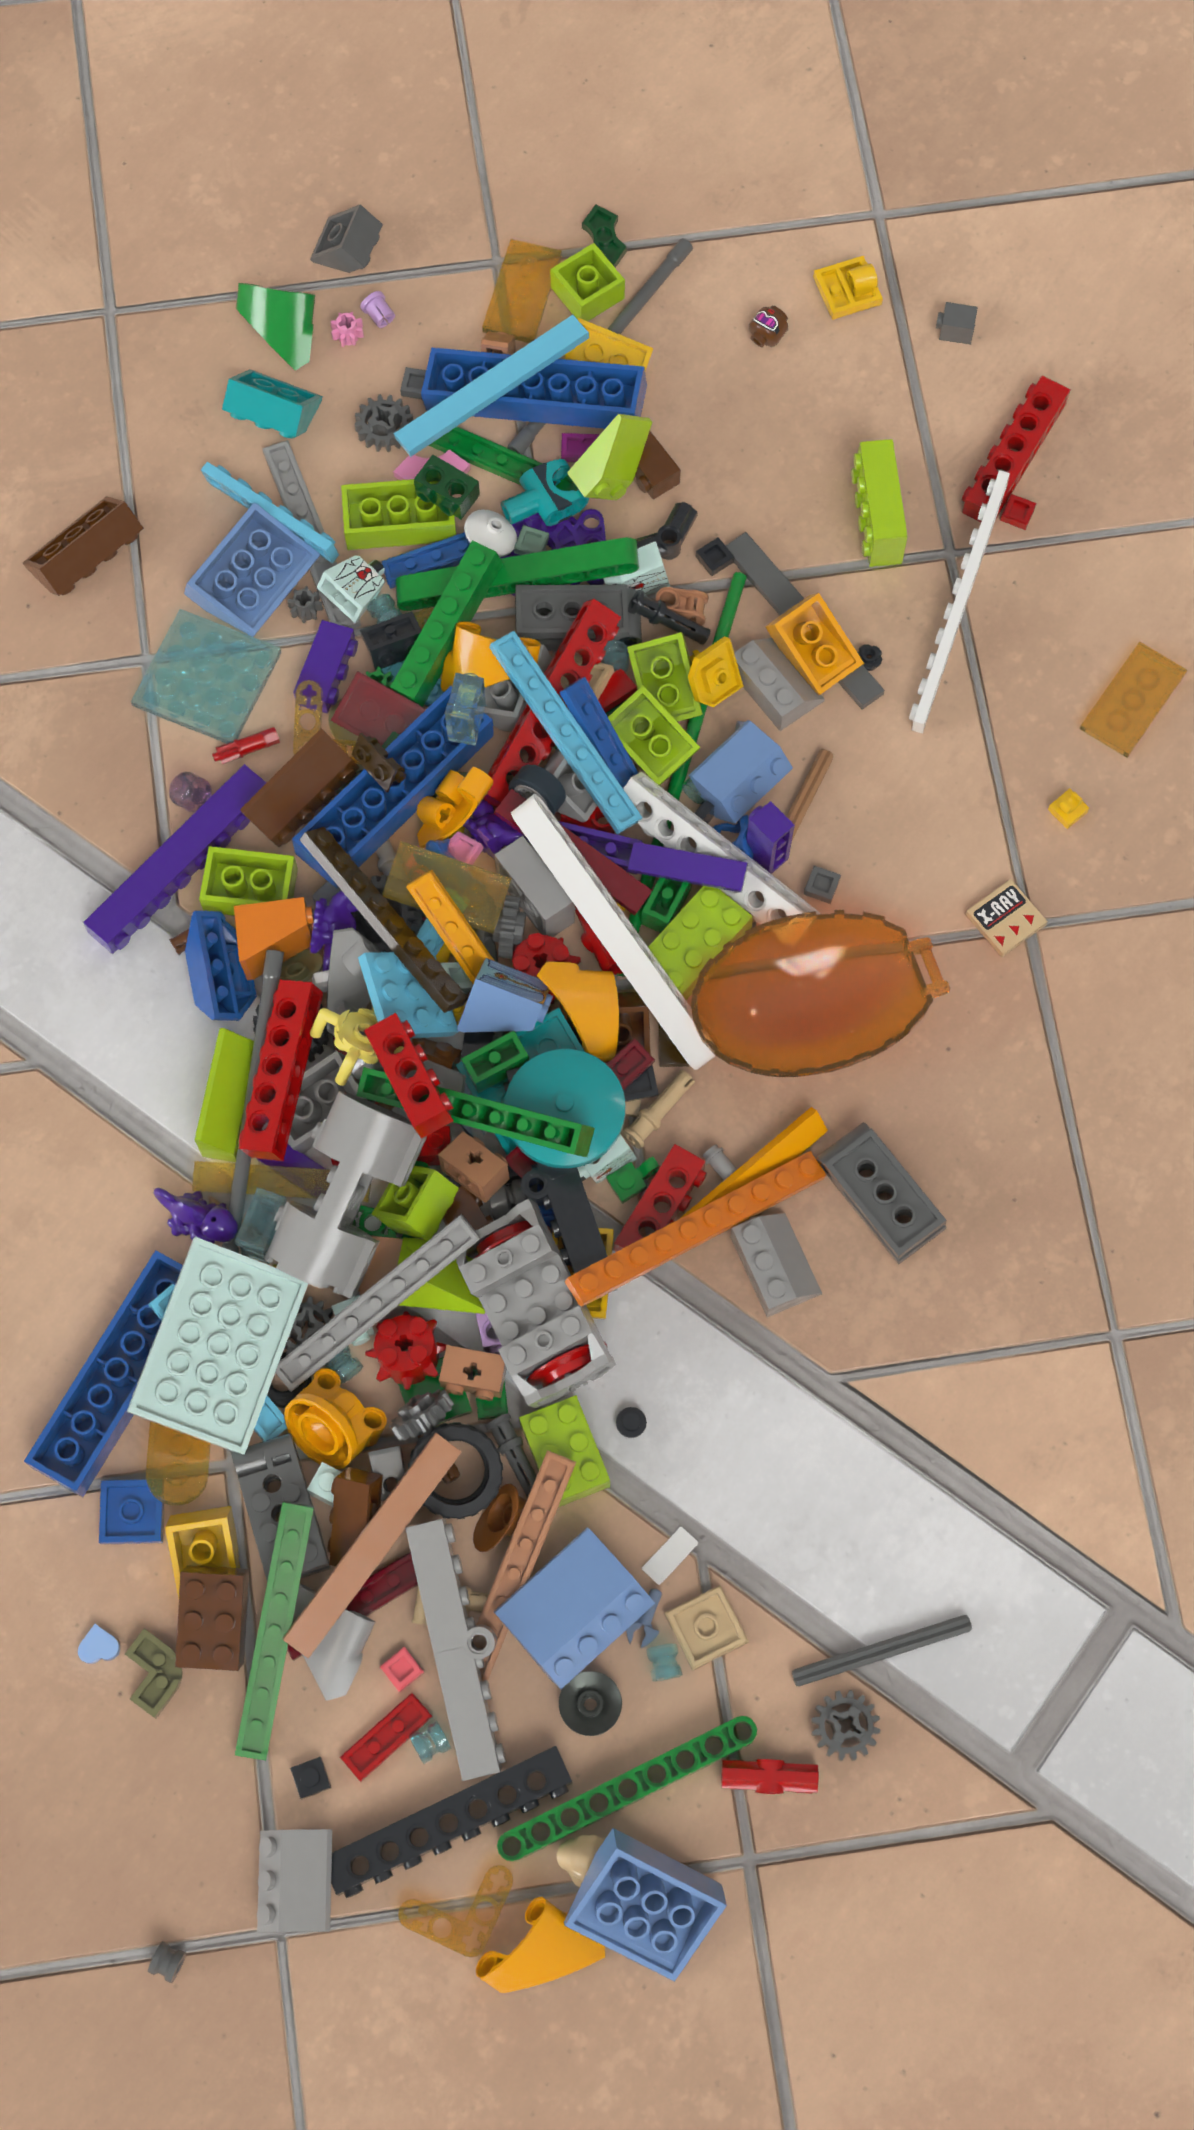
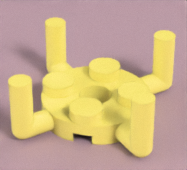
(348, 1037)

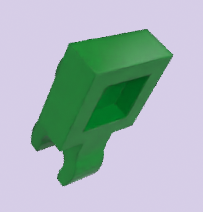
(629, 1181)

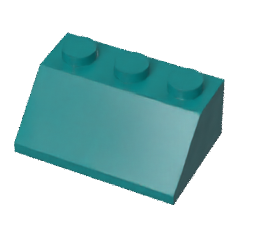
(270, 403)

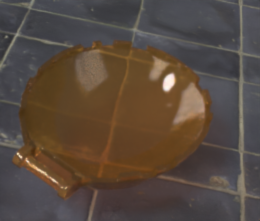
(813, 993)

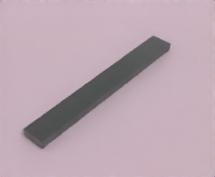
(783, 596)

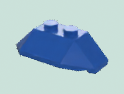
(215, 969)

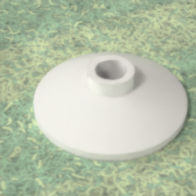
(491, 531)

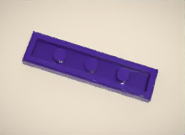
(687, 867)

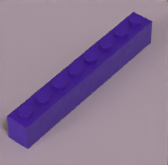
(173, 863)

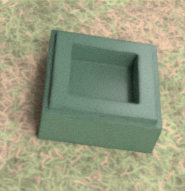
(531, 541)

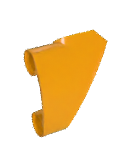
(453, 805)
(544, 1953)

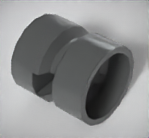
(506, 1198)

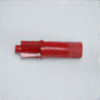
(247, 745)

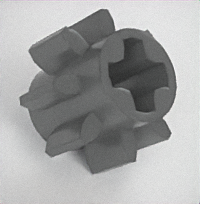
(298, 606)

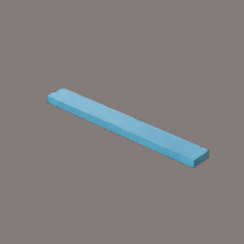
(491, 385)
(565, 732)

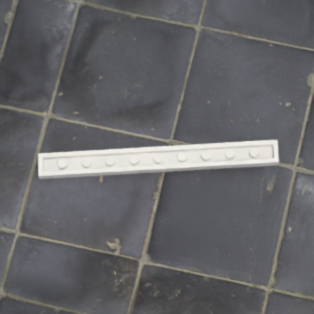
(955, 611)

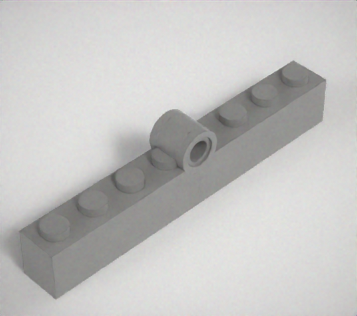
(454, 1649)

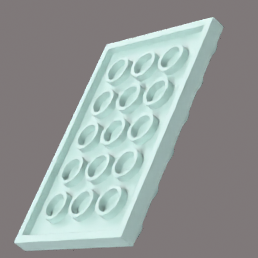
(218, 1346)

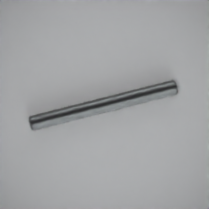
(881, 1650)

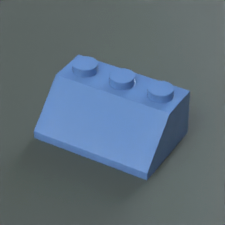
(740, 772)

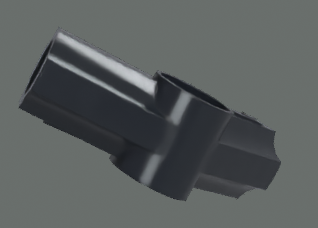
(674, 529)

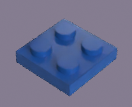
(129, 1513)

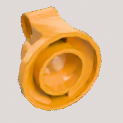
(332, 1422)

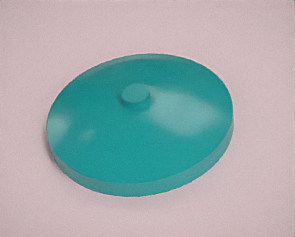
(571, 1088)

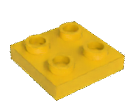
(848, 287)

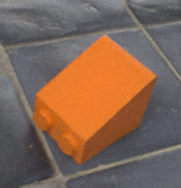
(271, 926)

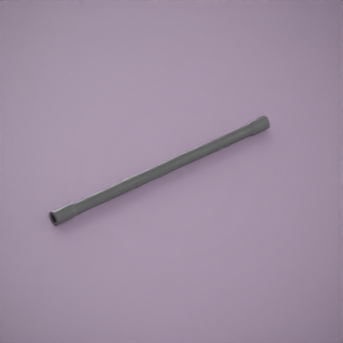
(673, 260)
(271, 976)

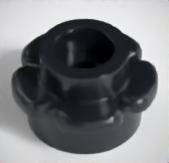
(874, 662)

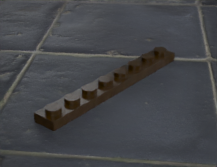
(384, 919)

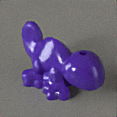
(490, 829)
(330, 918)
(196, 1218)

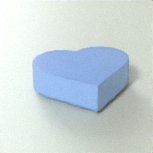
(98, 1645)

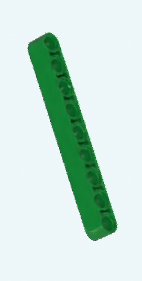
(540, 568)
(616, 1801)

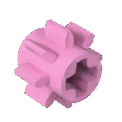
(347, 329)

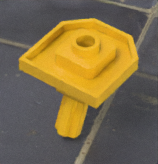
(714, 673)

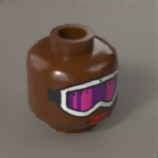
(768, 326)

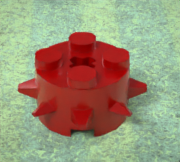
(537, 950)
(405, 1333)

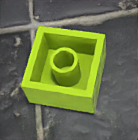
(587, 283)
(417, 1205)

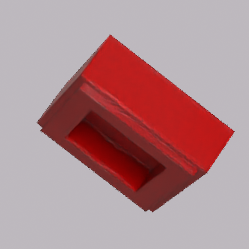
(1018, 511)

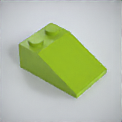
(612, 458)
(664, 670)
(652, 736)
(443, 1291)

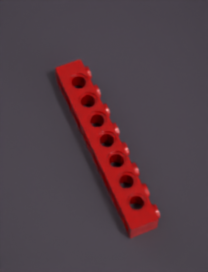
(604, 624)

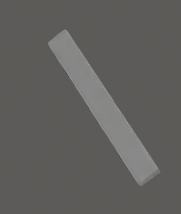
(298, 500)
(376, 1302)

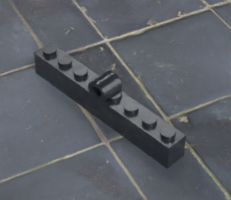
(571, 1209)

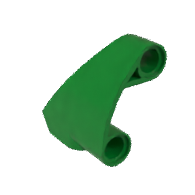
(281, 319)

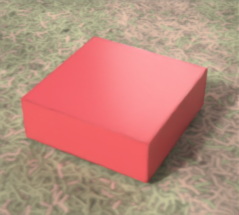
(402, 1669)

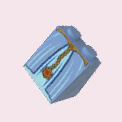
(504, 1000)

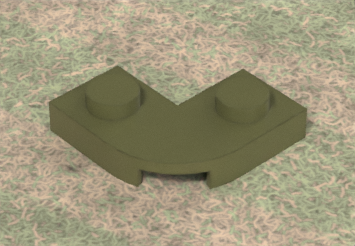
(163, 1676)

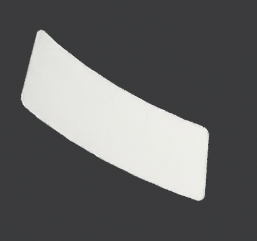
(670, 1555)

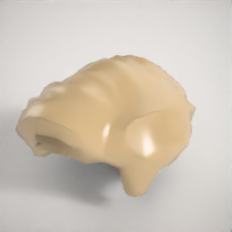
(577, 1855)

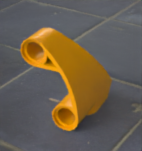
(474, 656)
(590, 1002)

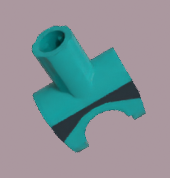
(543, 496)

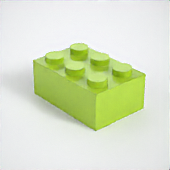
(245, 878)
(566, 1432)

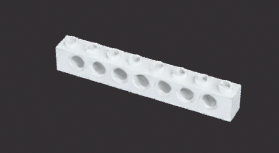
(710, 842)

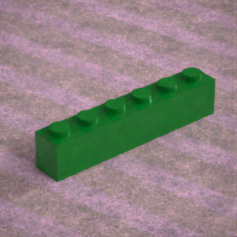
(456, 604)

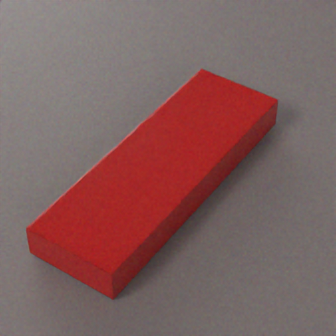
(386, 1737)

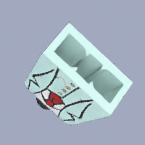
(651, 572)
(352, 585)
(614, 1159)

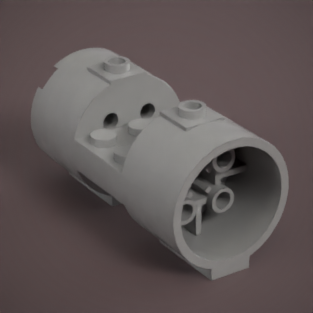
(320, 1241)

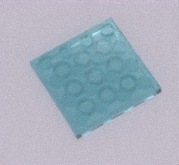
(206, 677)

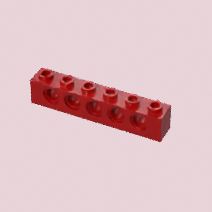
(1045, 395)
(287, 1083)

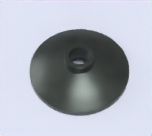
(590, 1686)

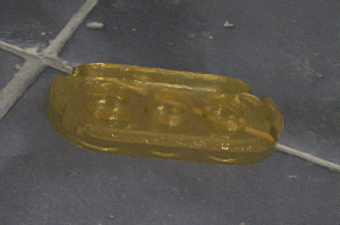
(176, 1465)

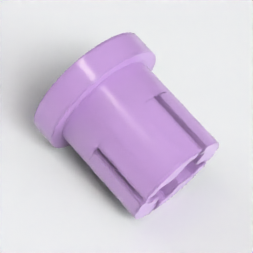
(375, 306)

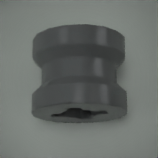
(167, 1962)

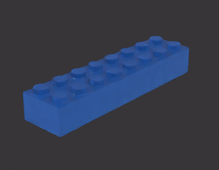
(558, 394)
(366, 814)
(97, 1402)

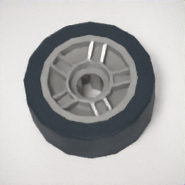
(539, 781)

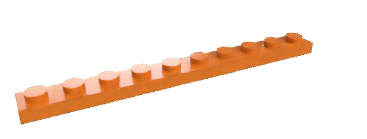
(694, 1229)

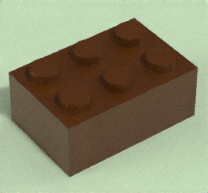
(212, 1618)

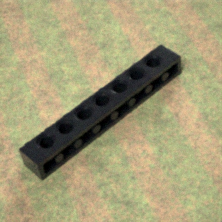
(547, 1763)

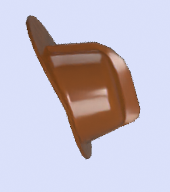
(499, 1518)

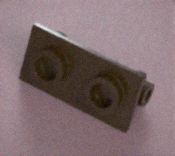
(373, 759)

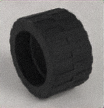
(492, 1475)

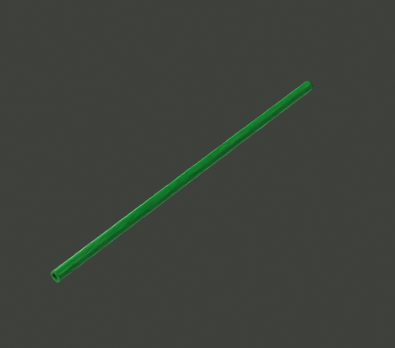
(694, 724)

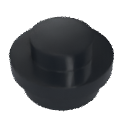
(631, 1422)

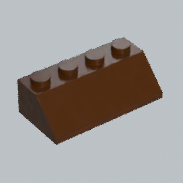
(84, 546)
(300, 788)

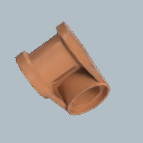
(684, 601)

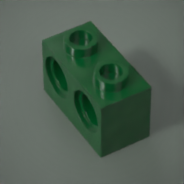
(450, 482)

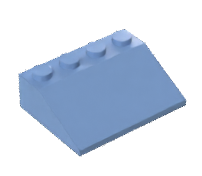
(251, 571)
(574, 1608)
(645, 1905)

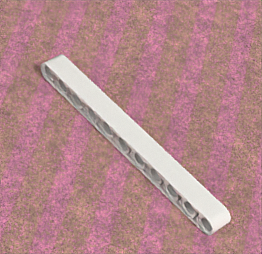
(612, 928)

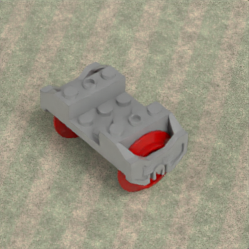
(532, 1309)

